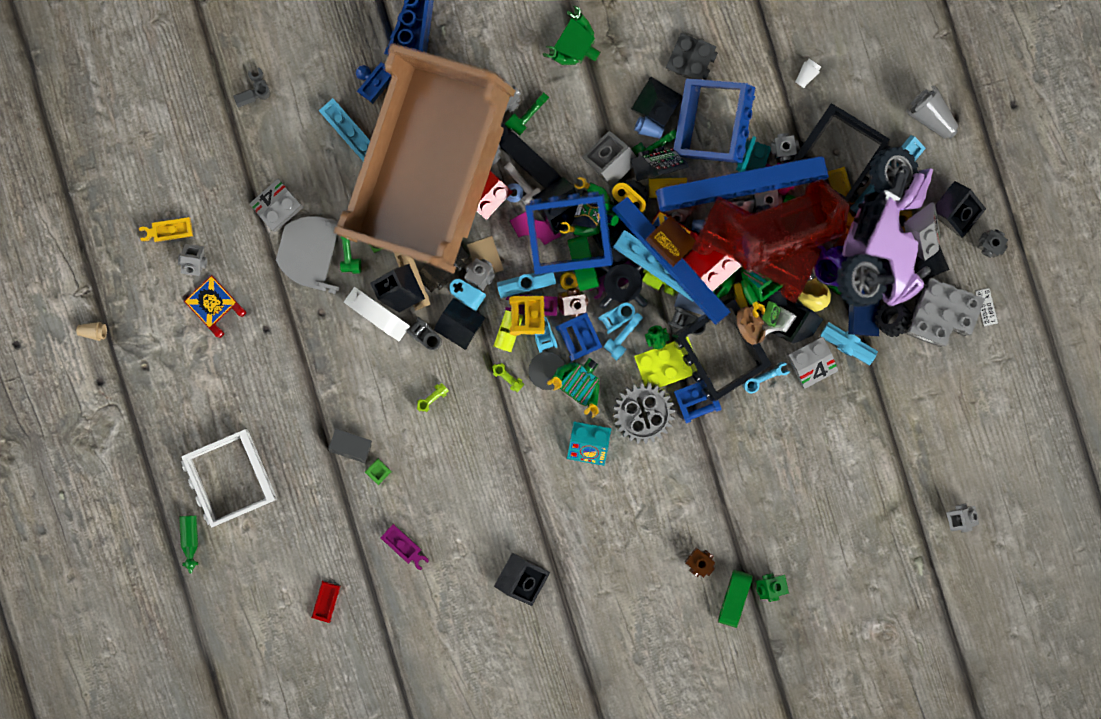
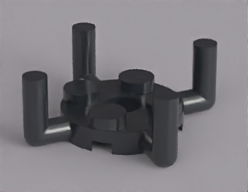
(620, 295)

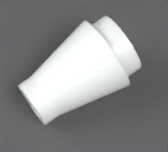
(807, 73)

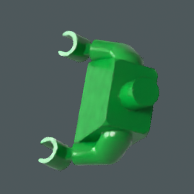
(574, 42)

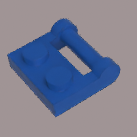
(585, 334)
(692, 395)

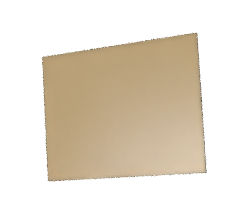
(486, 250)

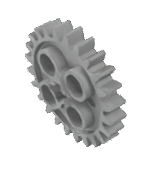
(627, 418)

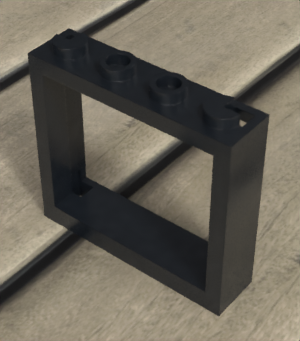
(834, 111)
(699, 373)

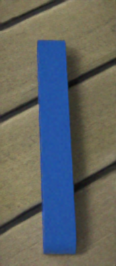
(742, 184)

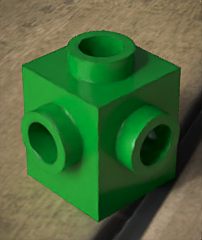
(772, 587)

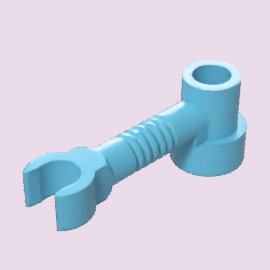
(615, 346)
(754, 382)

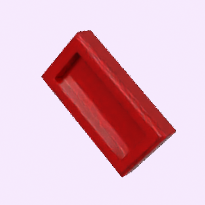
(326, 601)

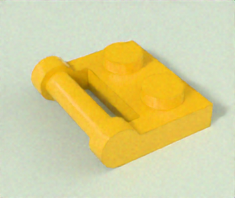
(533, 315)

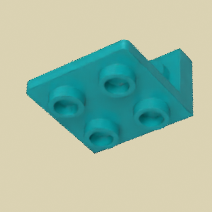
(755, 156)

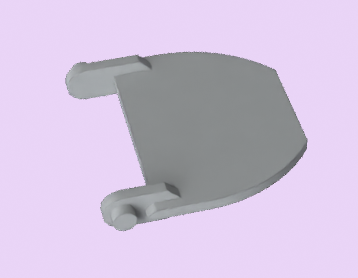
(307, 251)

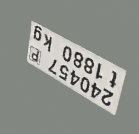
(987, 312)

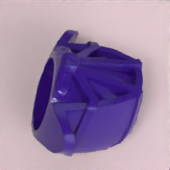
(832, 258)

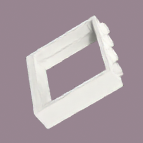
(195, 481)

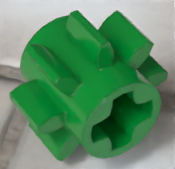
(657, 337)

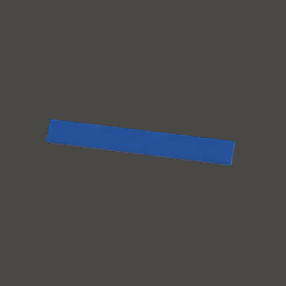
(681, 272)

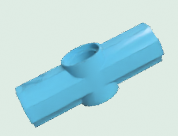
(513, 286)
(848, 343)

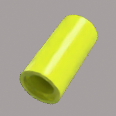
(504, 339)

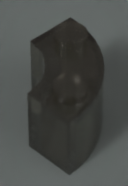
(435, 277)

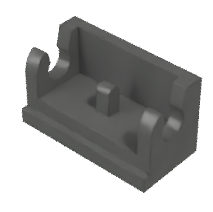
(350, 446)

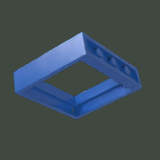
(688, 115)
(582, 263)

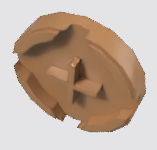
(749, 326)

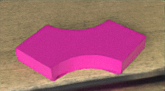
(543, 231)

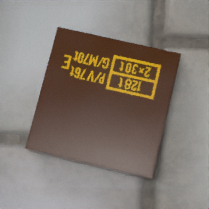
(671, 241)

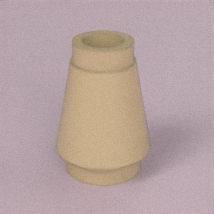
(92, 331)

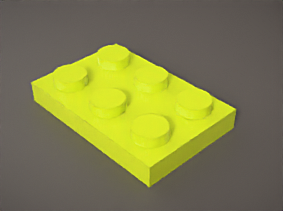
(662, 365)

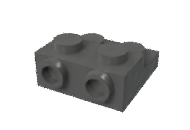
(691, 57)

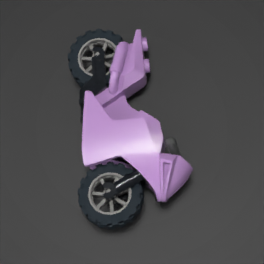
(877, 237)

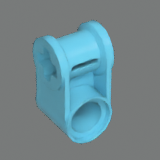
(469, 296)
(616, 317)
(548, 335)

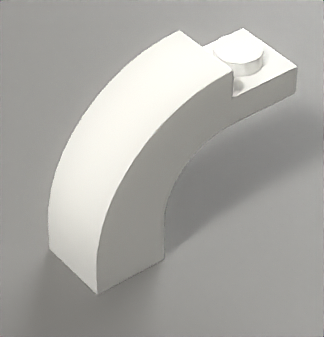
(376, 314)

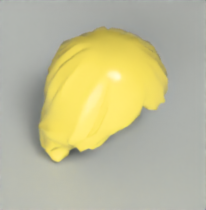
(815, 295)

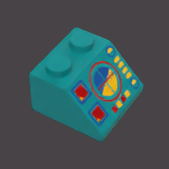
(589, 443)

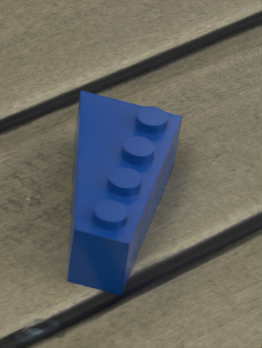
(413, 26)

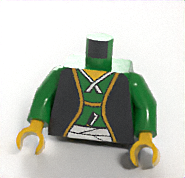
(587, 215)

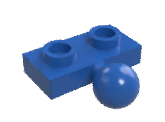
(375, 82)

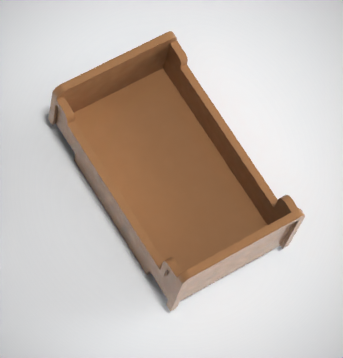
(427, 158)

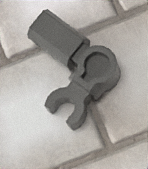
(260, 90)

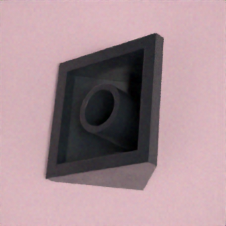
(459, 323)

